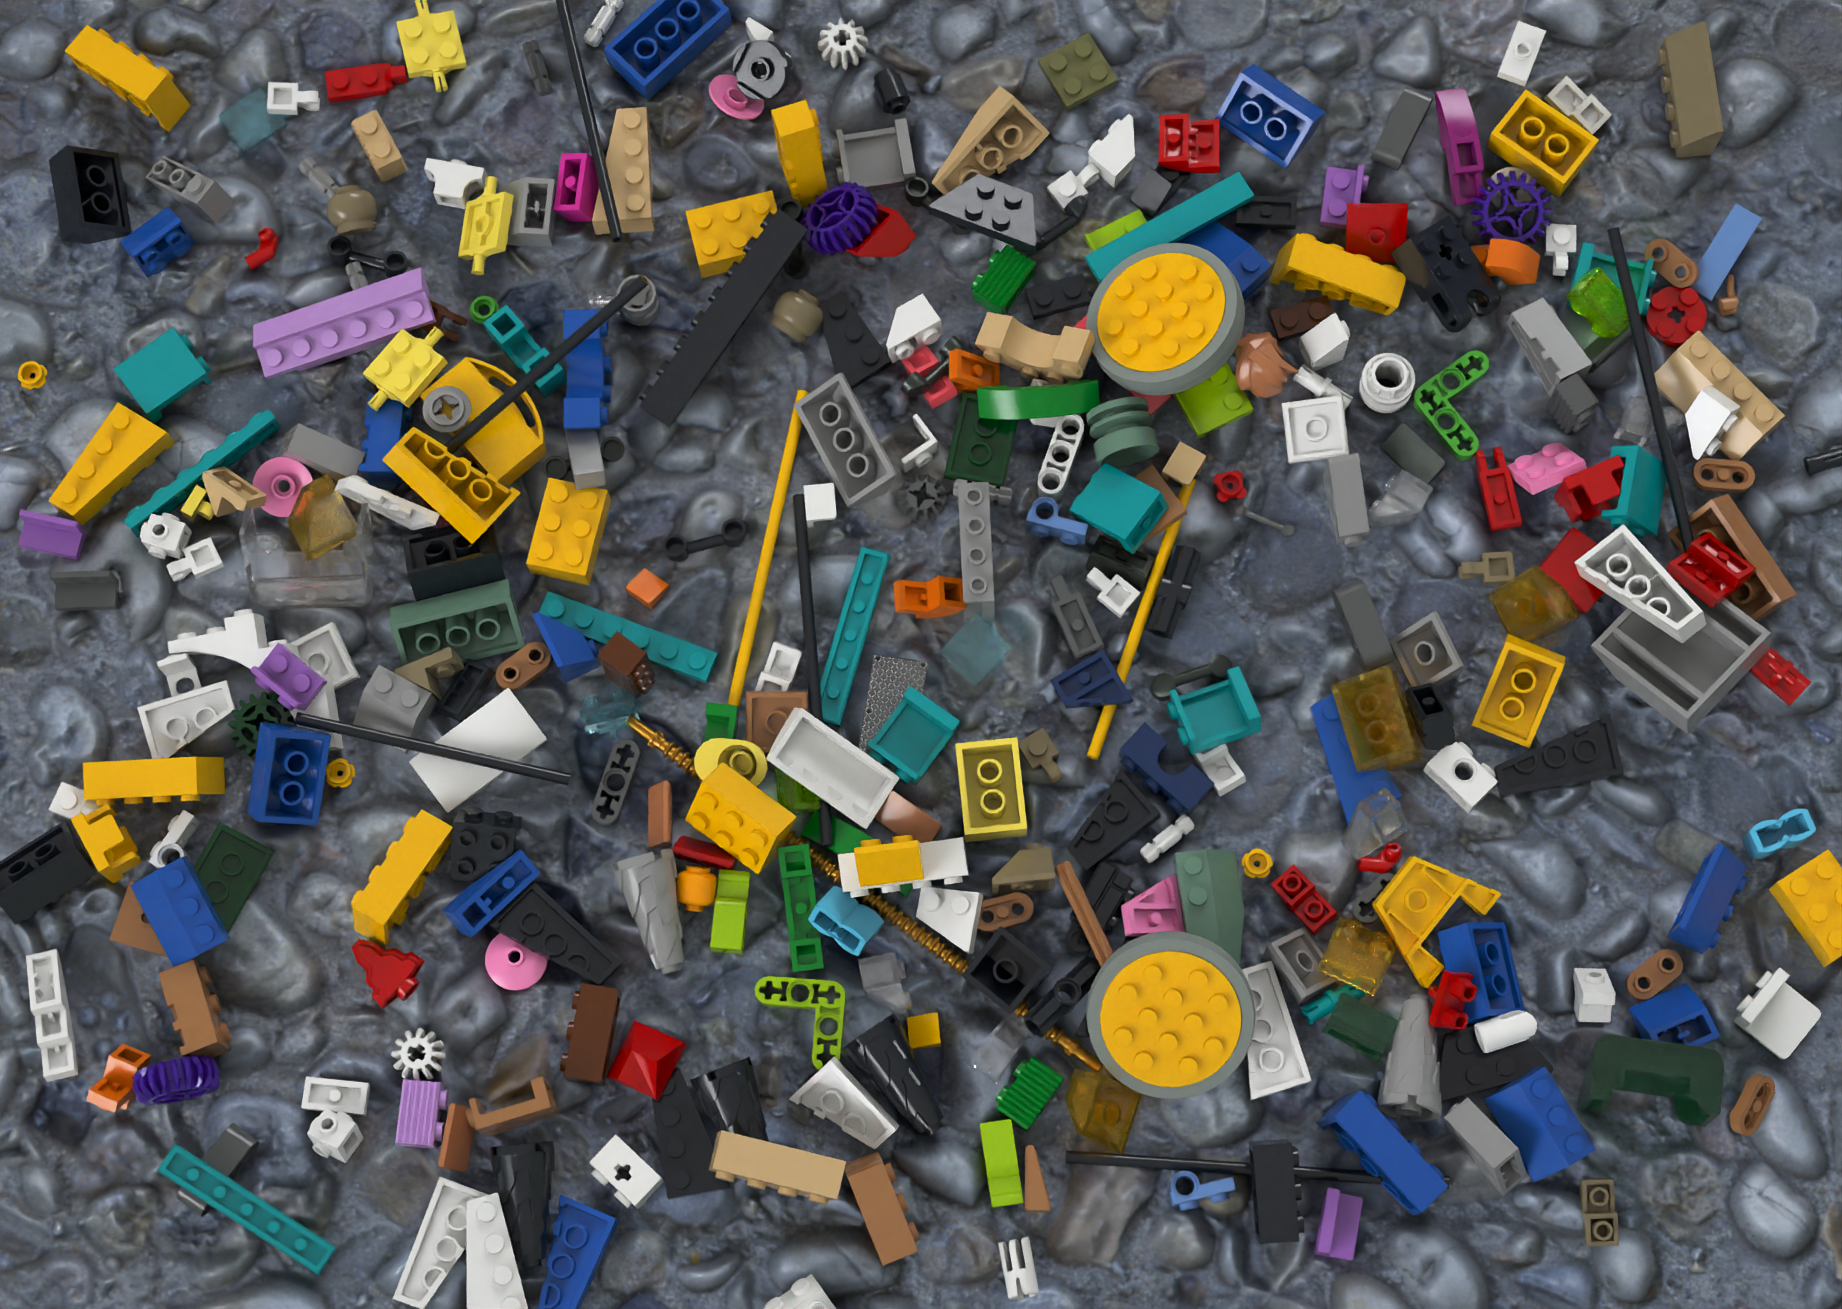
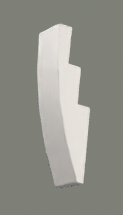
(51, 1015)

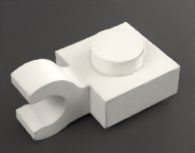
(286, 98)
(1071, 186)
(1561, 244)
(200, 559)
(1115, 593)

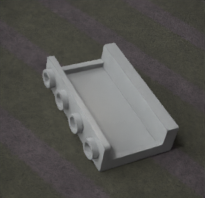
(976, 550)

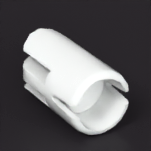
(1505, 1030)
(1019, 1280)

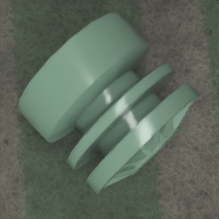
(1122, 432)

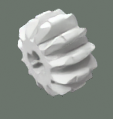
(850, 52)
(418, 1044)

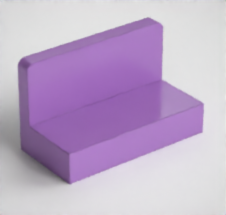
(51, 535)
(1338, 1225)

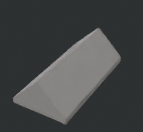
(846, 441)

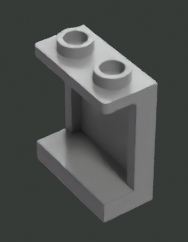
(875, 157)

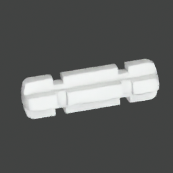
(602, 22)
(1167, 838)

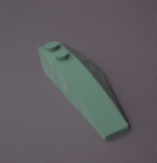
(1211, 897)

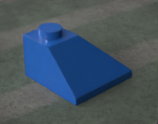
(568, 647)

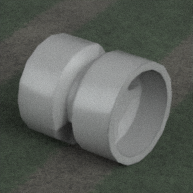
(643, 307)

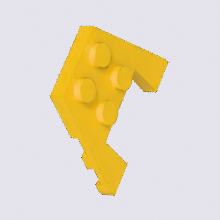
(1417, 902)

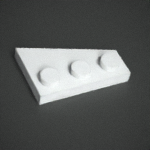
(387, 504)
(184, 717)
(846, 1102)

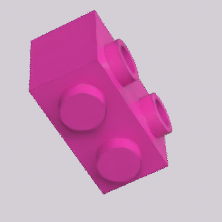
(576, 188)

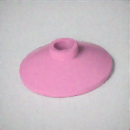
(731, 100)
(267, 480)
(513, 975)

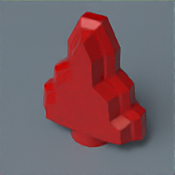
(388, 971)

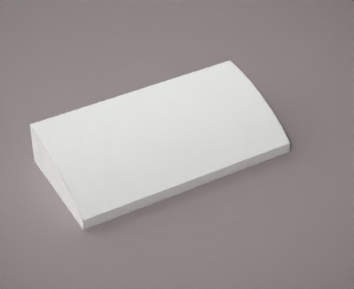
(496, 729)
(831, 767)

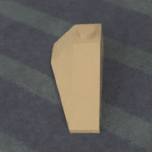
(993, 140)

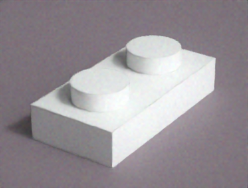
(335, 1095)

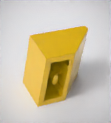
(889, 862)

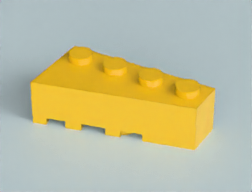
(129, 75)

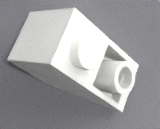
(1115, 153)
(913, 327)
(1324, 343)
(1708, 419)

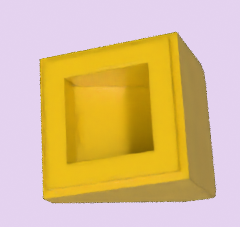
(924, 1031)

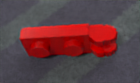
(1498, 492)

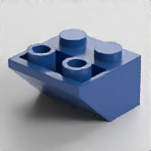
(158, 242)
(1675, 1018)

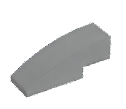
(585, 458)

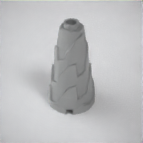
(652, 900)
(1412, 1067)

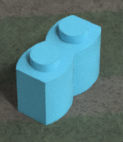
(1783, 833)
(846, 920)

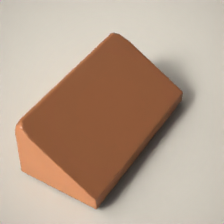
(660, 815)
(907, 819)
(456, 1140)

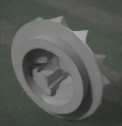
(454, 398)

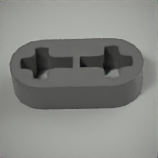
(1367, 896)

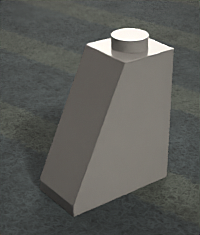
(321, 453)
(1346, 499)
(1486, 1145)

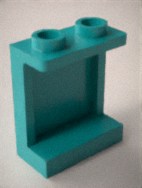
(1641, 273)
(162, 372)
(1640, 492)
(1119, 506)
(1215, 713)
(913, 737)

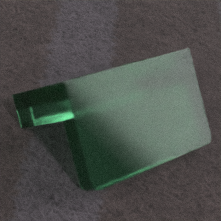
(1360, 1026)

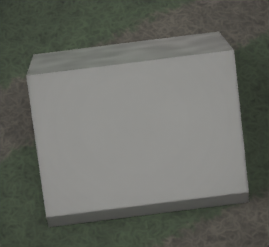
(1427, 652)
(1296, 963)

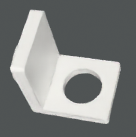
(924, 453)
(179, 667)

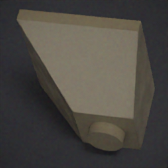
(1026, 872)

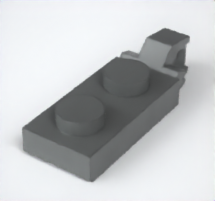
(1074, 619)

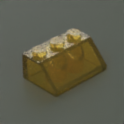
(1376, 720)

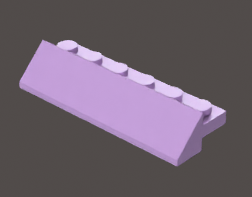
(343, 324)

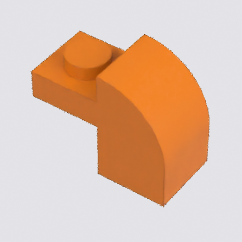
(1509, 261)
(929, 599)
(116, 1086)

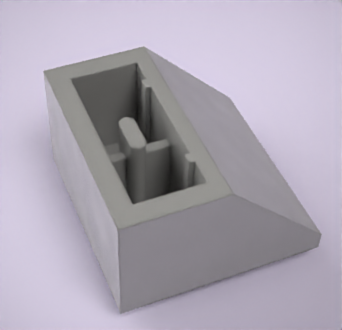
(532, 212)

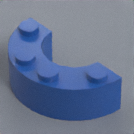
(586, 375)

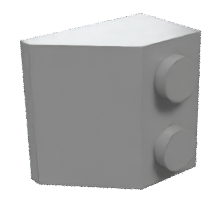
(394, 705)

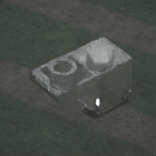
(1637, 423)
(1402, 503)
(1374, 824)
(883, 985)
(1001, 1048)

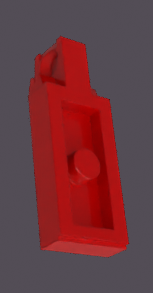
(363, 81)

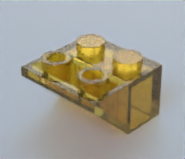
(1357, 955)

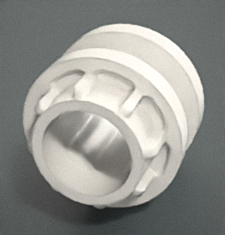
(1389, 367)

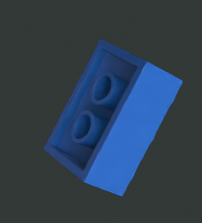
(1269, 115)
(288, 774)
(1709, 900)
(180, 911)
(1487, 955)
(1539, 1123)

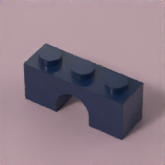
(1183, 790)

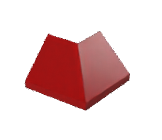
(646, 1060)

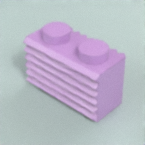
(421, 1114)

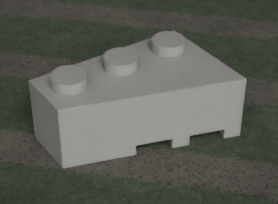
(1548, 344)

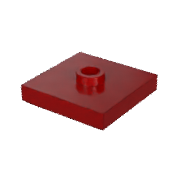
(1375, 229)

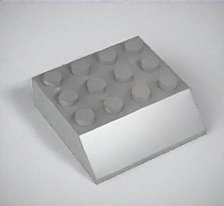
(1689, 676)

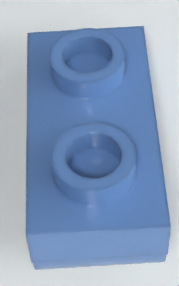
(1067, 530)
(1216, 1191)

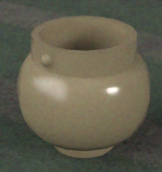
(352, 211)
(797, 314)

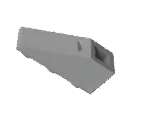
(191, 189)

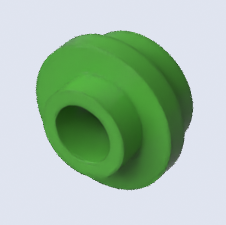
(480, 303)

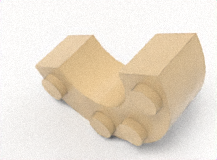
(1034, 352)

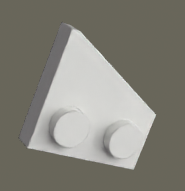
(951, 914)

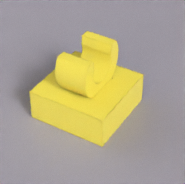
(197, 504)

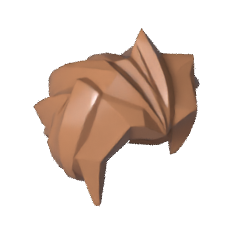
(1260, 365)

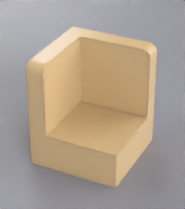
(1184, 464)

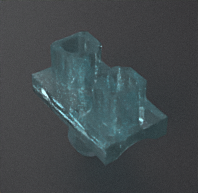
(608, 716)

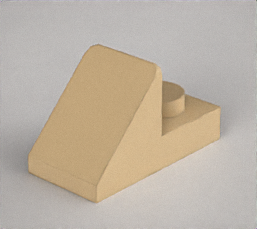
(230, 491)

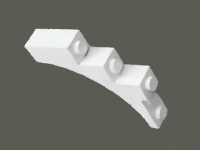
(247, 644)

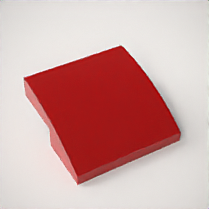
(1189, 144)
(1562, 569)
(1710, 570)

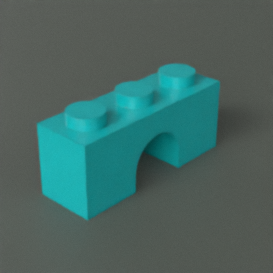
(521, 349)

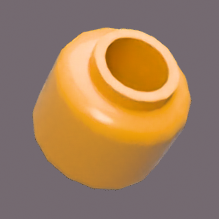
(696, 887)

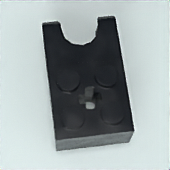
(1447, 274)

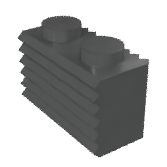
(1572, 404)

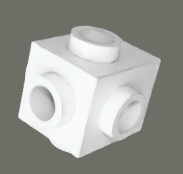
(165, 536)
(334, 1135)

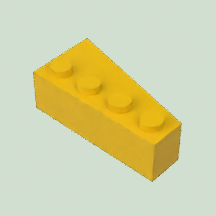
(800, 151)
(1338, 274)
(108, 463)
(449, 483)
(153, 778)
(400, 877)

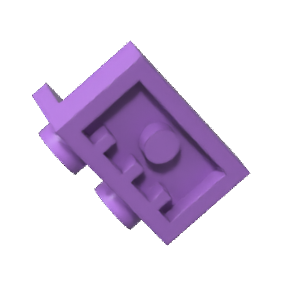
(1340, 188)
(288, 678)

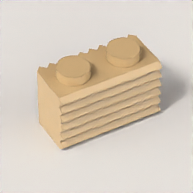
(379, 146)

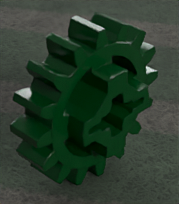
(249, 724)

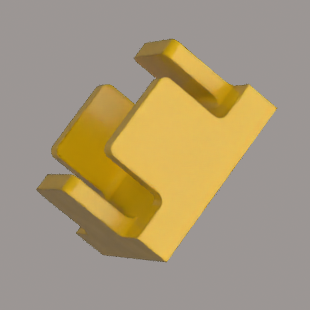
(107, 844)

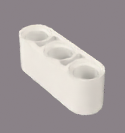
(1060, 444)

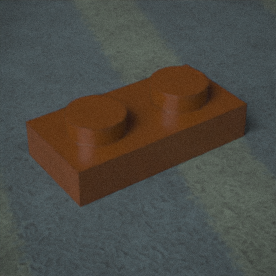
(1299, 318)

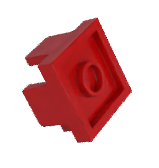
(1589, 490)

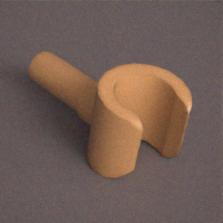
(1728, 304)

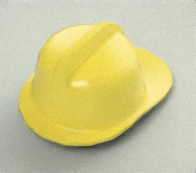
(739, 755)

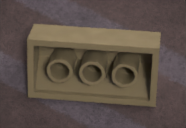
(1690, 91)

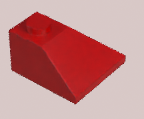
(887, 238)

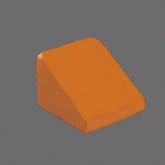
(646, 588)

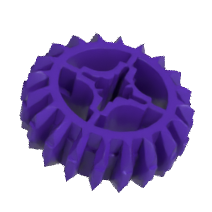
(1506, 198)
(839, 218)
(176, 1080)

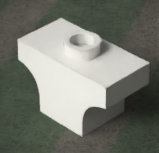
(1521, 53)
(454, 181)
(1593, 995)

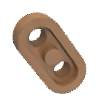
(1671, 262)
(1721, 475)
(525, 668)
(1002, 912)
(1654, 974)
(1752, 1104)

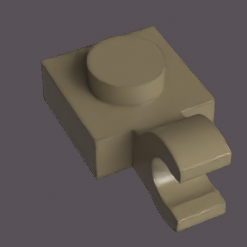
(1494, 568)
(1041, 752)

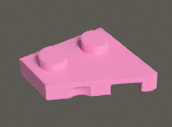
(1154, 910)

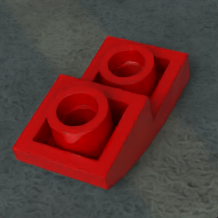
(1304, 900)

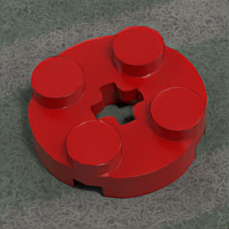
(1685, 302)

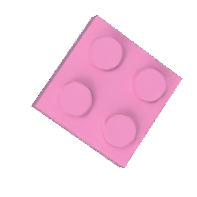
(1546, 467)

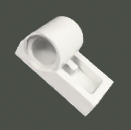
(179, 833)

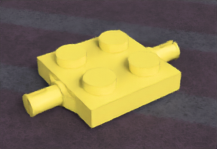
(431, 44)
(485, 225)
(405, 368)

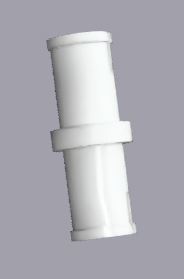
(1320, 386)

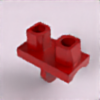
(1780, 676)
(1450, 1000)

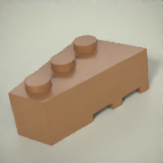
(195, 1010)
(882, 1207)

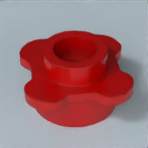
(1234, 478)

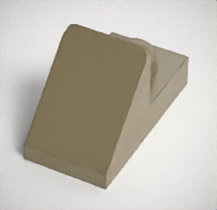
(428, 669)

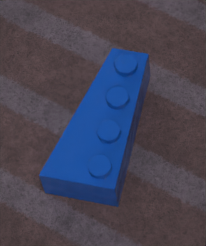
(1384, 1151)

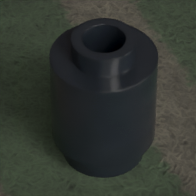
(891, 91)

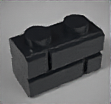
(1430, 716)
(1106, 894)

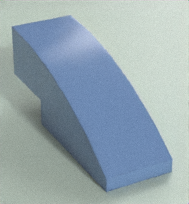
(1725, 251)

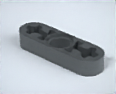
(630, 764)

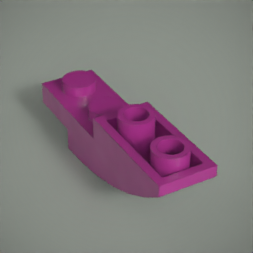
(1462, 145)

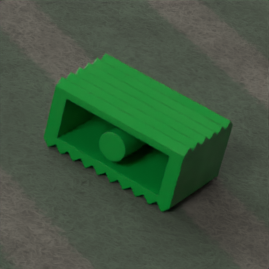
(1003, 280)
(1029, 1093)

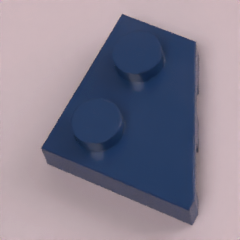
(1091, 684)

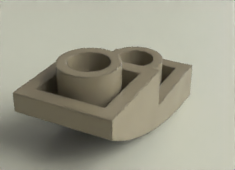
(1598, 1212)

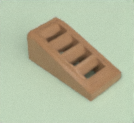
(1035, 1192)

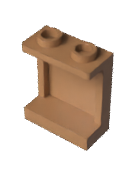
(516, 1115)

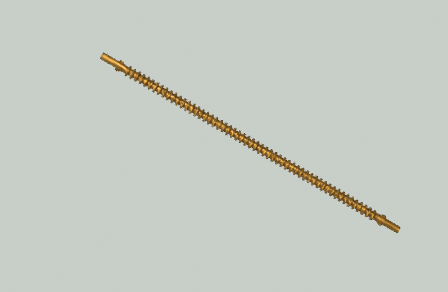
(1069, 1045)

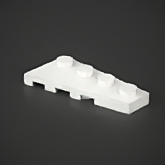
(1274, 1051)
(437, 1243)

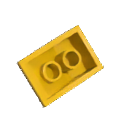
(1518, 691)

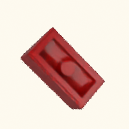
(703, 853)

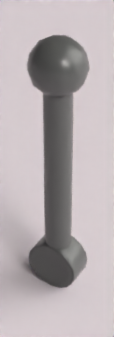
(1287, 530)

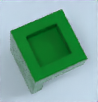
(721, 721)

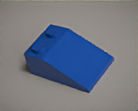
(1238, 255)

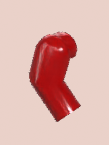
(266, 250)
(1383, 861)

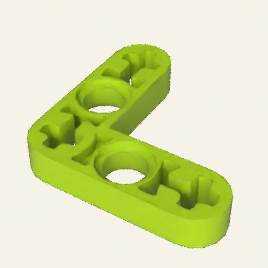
(823, 1009)

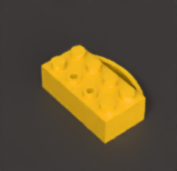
(506, 443)

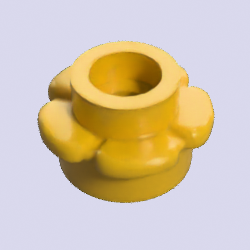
(29, 368)
(340, 765)
(1263, 858)

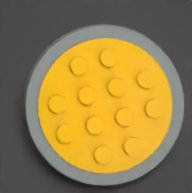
(1166, 319)
(1170, 1015)

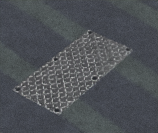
(885, 691)

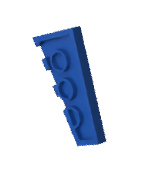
(1350, 785)
(575, 1254)

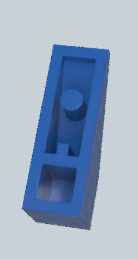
(490, 894)

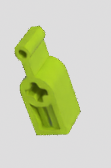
(730, 912)
(1001, 1163)

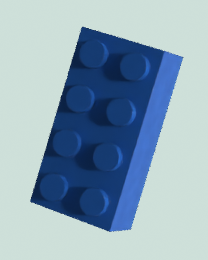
(666, 41)

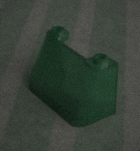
(1655, 1068)

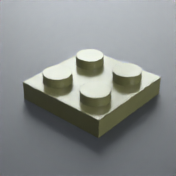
(1077, 71)

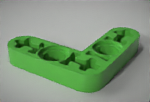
(1443, 395)

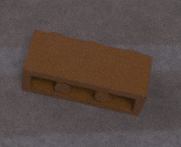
(627, 665)
(591, 1034)

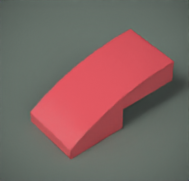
(924, 362)

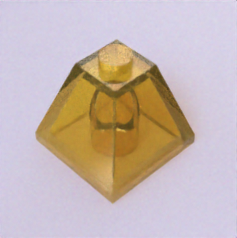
(321, 518)
(1533, 605)
(1102, 1108)

